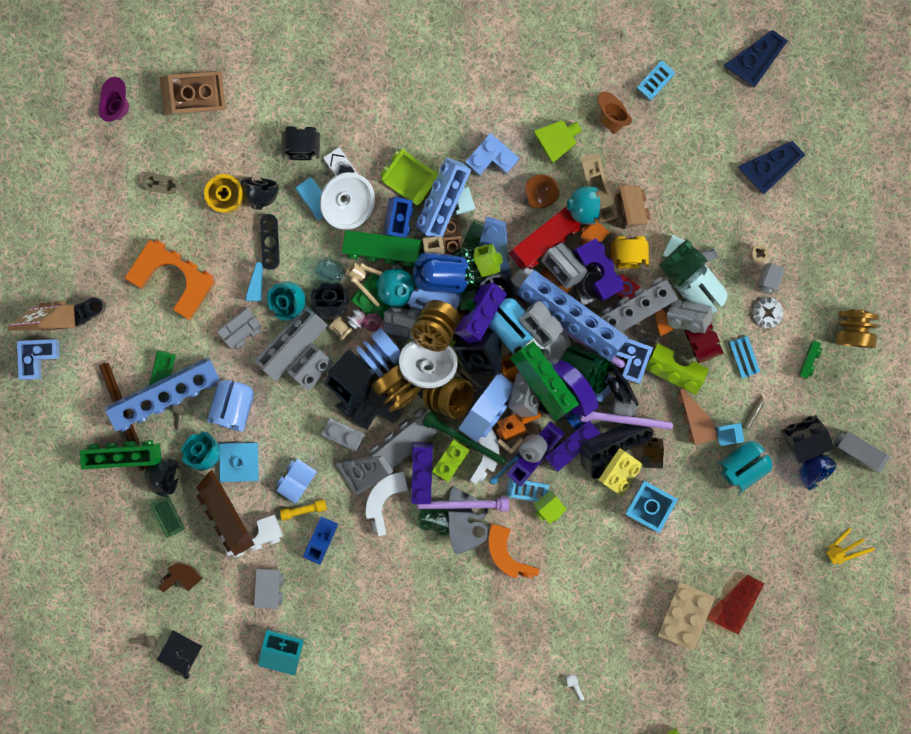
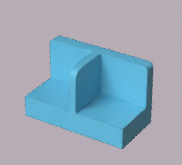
(730, 434)

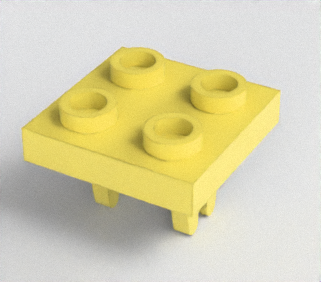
(620, 472)

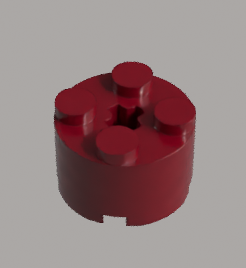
(704, 344)

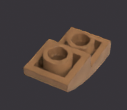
(452, 236)

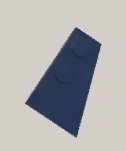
(756, 59)
(772, 166)

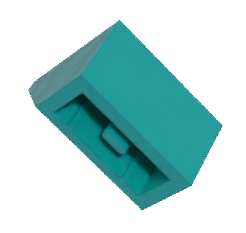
(281, 651)

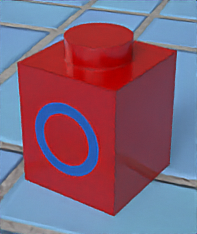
(629, 288)

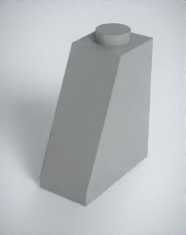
(862, 451)

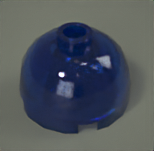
(816, 470)

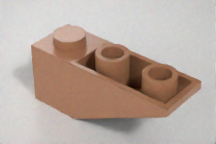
(700, 424)

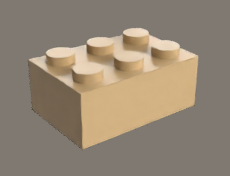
(686, 616)

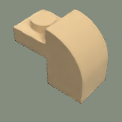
(433, 244)

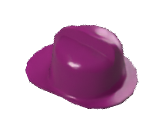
(113, 100)

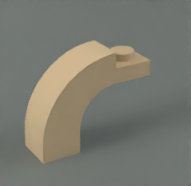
(595, 176)

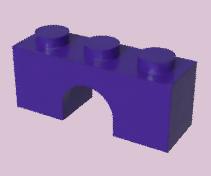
(594, 254)
(487, 303)
(571, 446)
(421, 472)

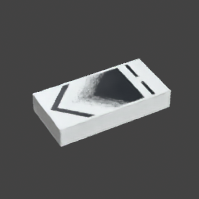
(338, 162)

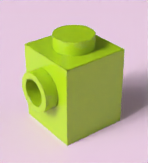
(487, 260)
(549, 507)

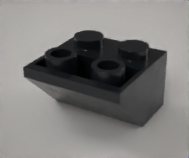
(350, 379)
(808, 439)

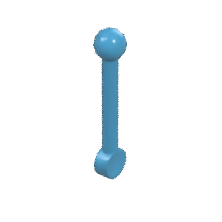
(493, 480)

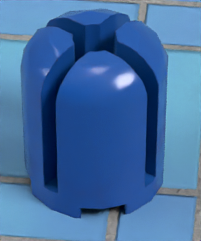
(440, 273)

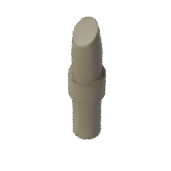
(753, 414)

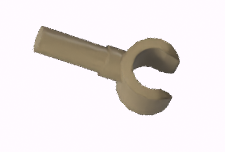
(179, 409)
(150, 641)

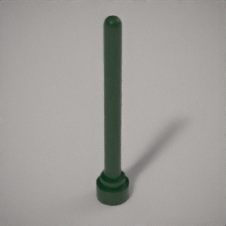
(432, 421)

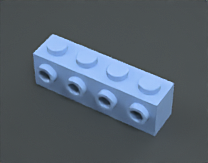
(443, 198)

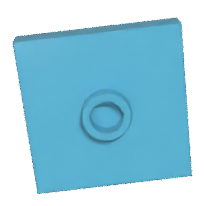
(239, 462)

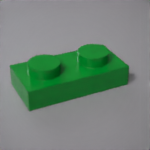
(813, 352)

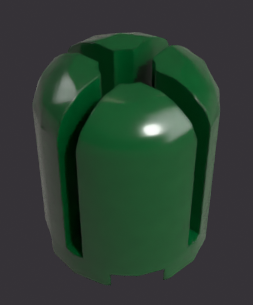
(590, 365)

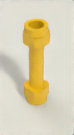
(288, 513)

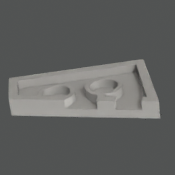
(364, 472)

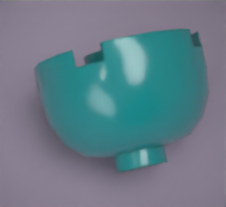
(584, 205)
(395, 287)
(286, 300)
(201, 451)

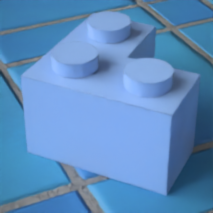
(489, 152)
(30, 356)
(637, 359)

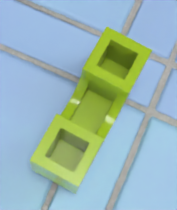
(687, 377)

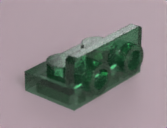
(682, 263)
(434, 520)

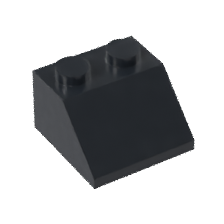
(480, 356)

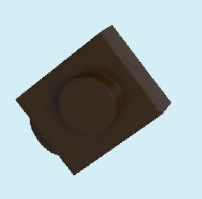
(653, 453)

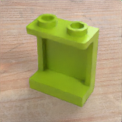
(409, 177)
(450, 460)

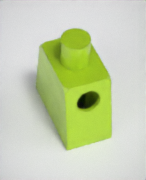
(557, 139)

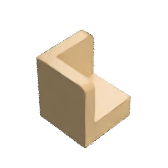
(511, 445)

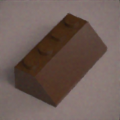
(224, 514)

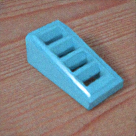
(644, 91)
(254, 290)
(512, 485)

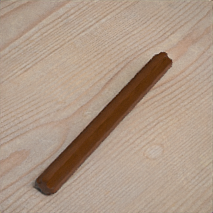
(116, 396)

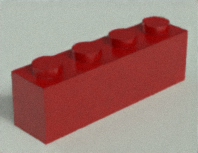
(544, 238)

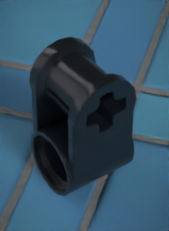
(84, 313)

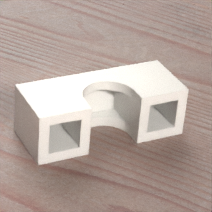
(268, 532)

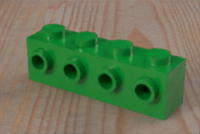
(381, 247)
(544, 380)
(120, 456)

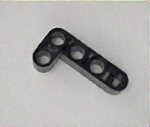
(604, 446)

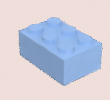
(488, 408)

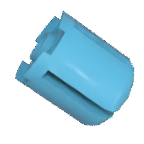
(505, 331)

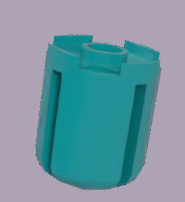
(739, 459)

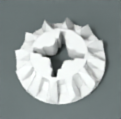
(758, 312)

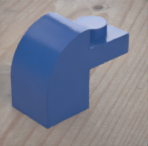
(320, 540)

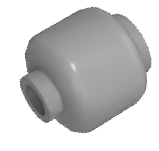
(625, 409)
(533, 448)

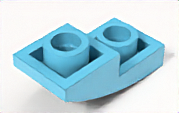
(311, 195)

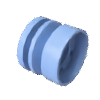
(380, 353)

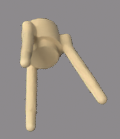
(357, 274)

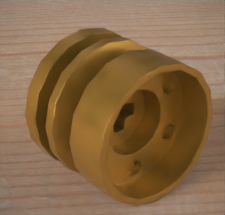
(435, 325)
(857, 329)
(397, 389)
(451, 398)

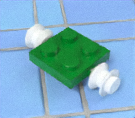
(365, 303)

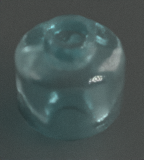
(329, 270)

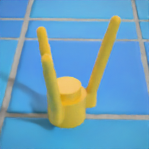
(837, 554)

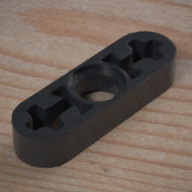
(265, 228)

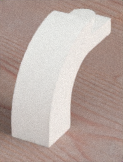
(491, 443)
(389, 485)

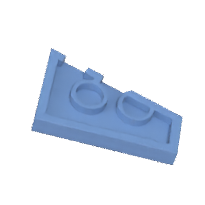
(495, 232)

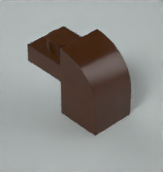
(181, 572)

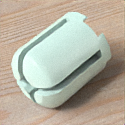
(706, 280)

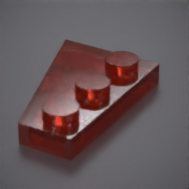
(737, 605)

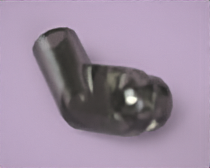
(642, 337)

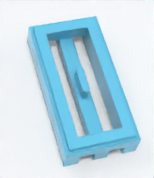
(751, 353)

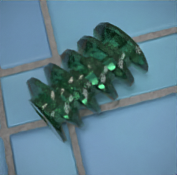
(471, 273)

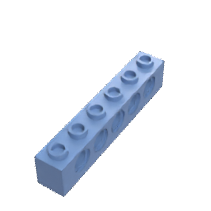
(573, 315)
(151, 393)

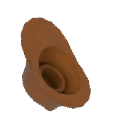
(613, 112)

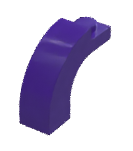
(578, 387)
(523, 469)

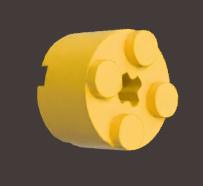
(218, 185)
(630, 252)

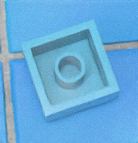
(651, 506)

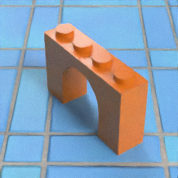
(197, 283)

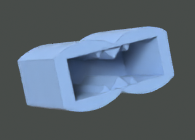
(296, 480)

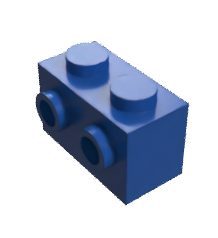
(397, 217)

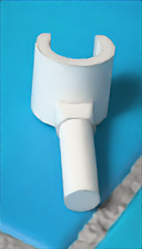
(572, 681)

